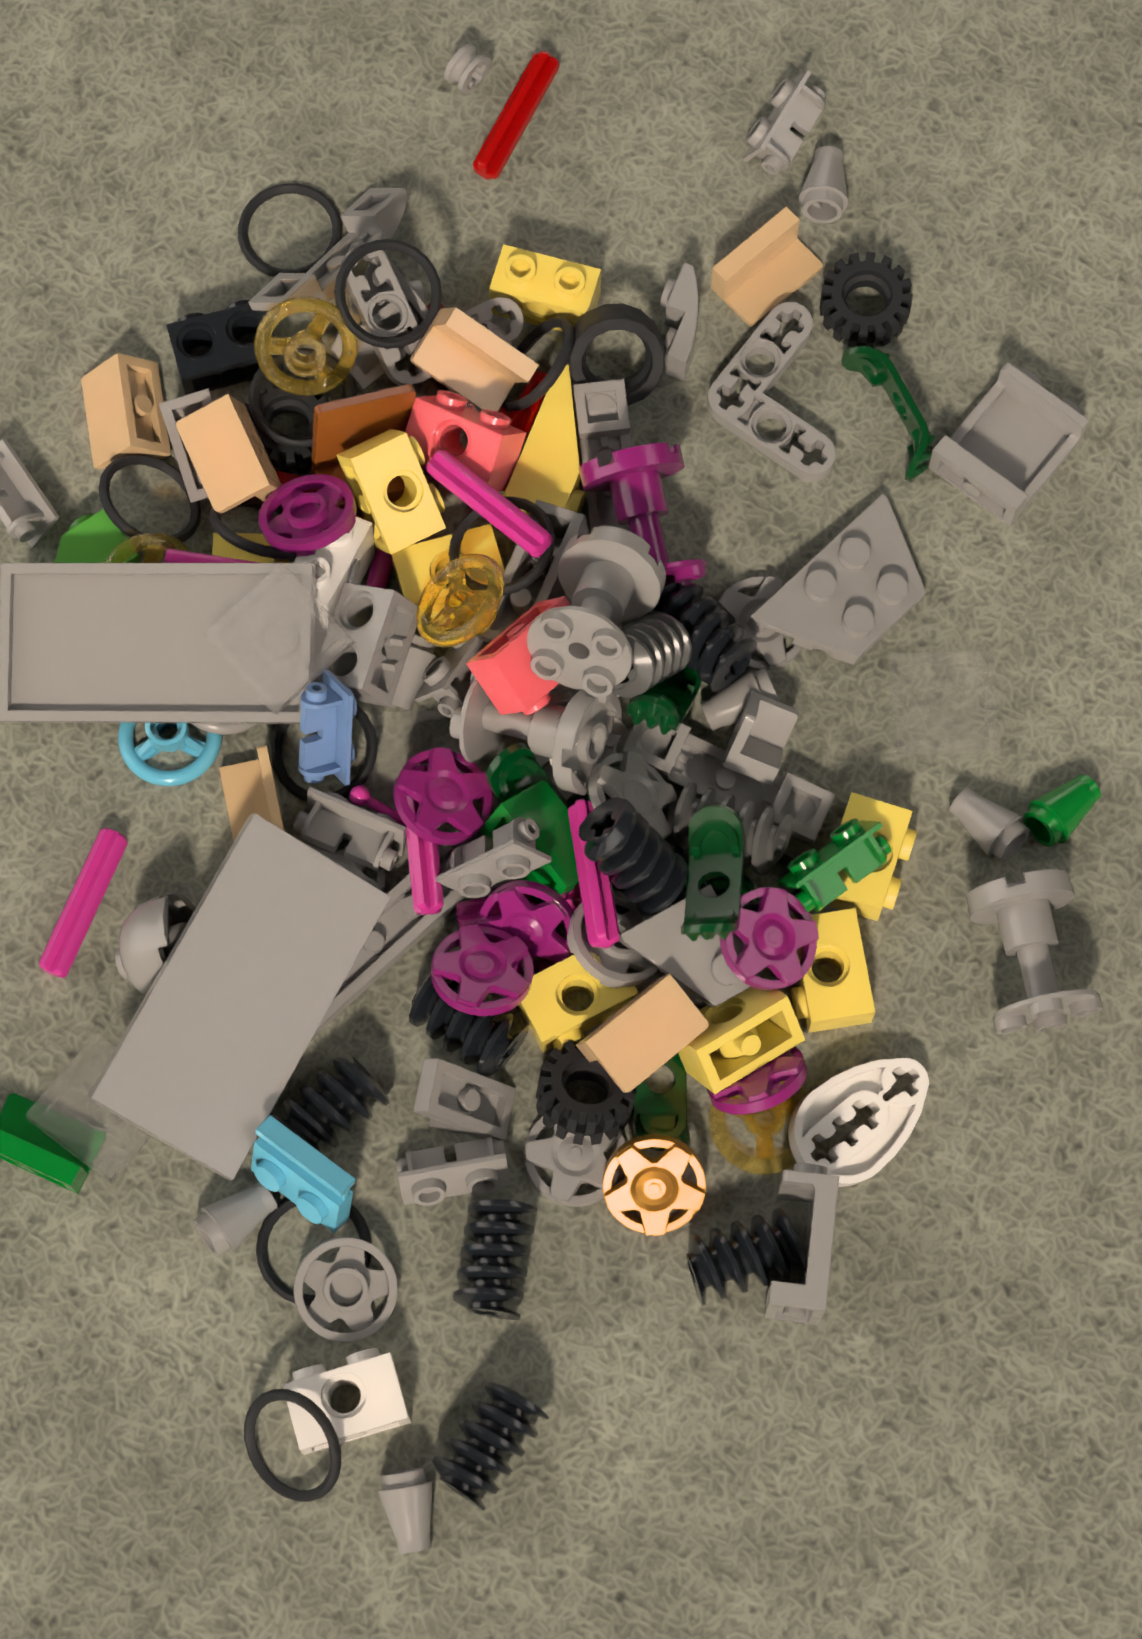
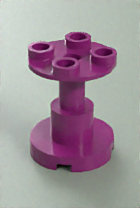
(640, 499)

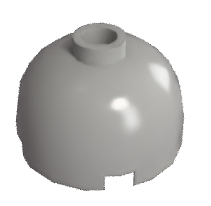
(150, 937)

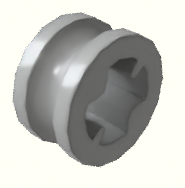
(467, 68)

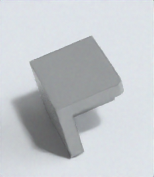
(760, 738)

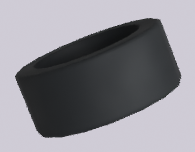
(619, 317)

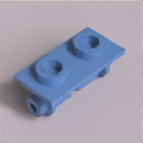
(329, 712)

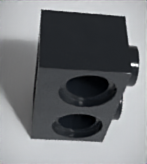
(228, 359)

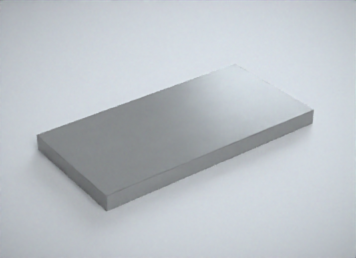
(127, 643)
(239, 997)

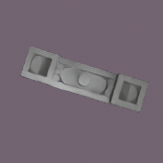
(367, 219)
(601, 429)
(688, 759)

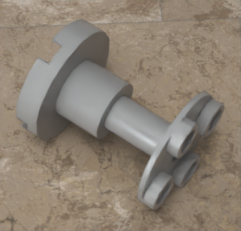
(608, 583)
(570, 735)
(1028, 933)

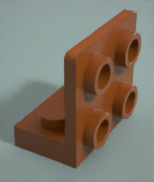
(354, 420)

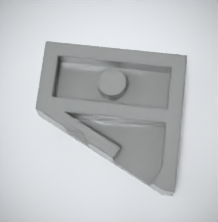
(692, 963)

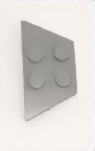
(848, 590)

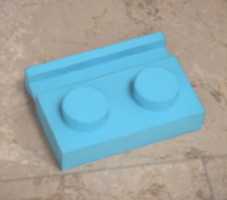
(302, 1175)

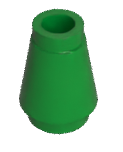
(1061, 810)

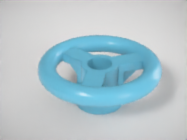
(137, 756)

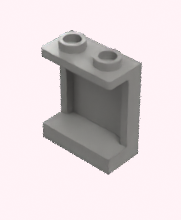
(1010, 444)
(807, 1300)

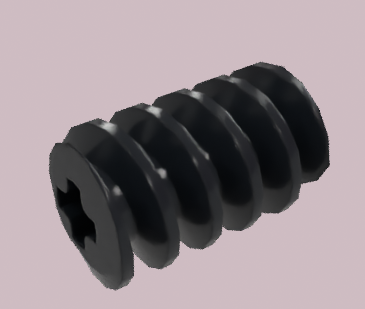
(717, 650)
(633, 855)
(477, 1035)
(333, 1104)
(744, 1254)
(493, 1257)
(487, 1443)

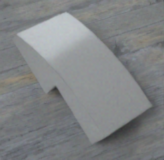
(681, 306)

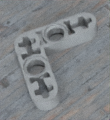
(389, 357)
(758, 406)

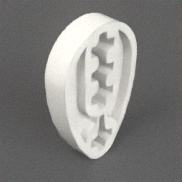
(833, 1101)

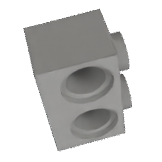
(383, 630)

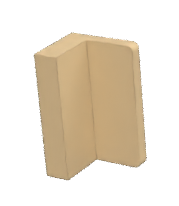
(765, 269)
(471, 359)
(124, 410)
(228, 454)
(251, 789)
(644, 1033)

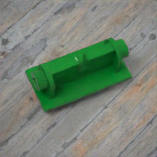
(851, 849)

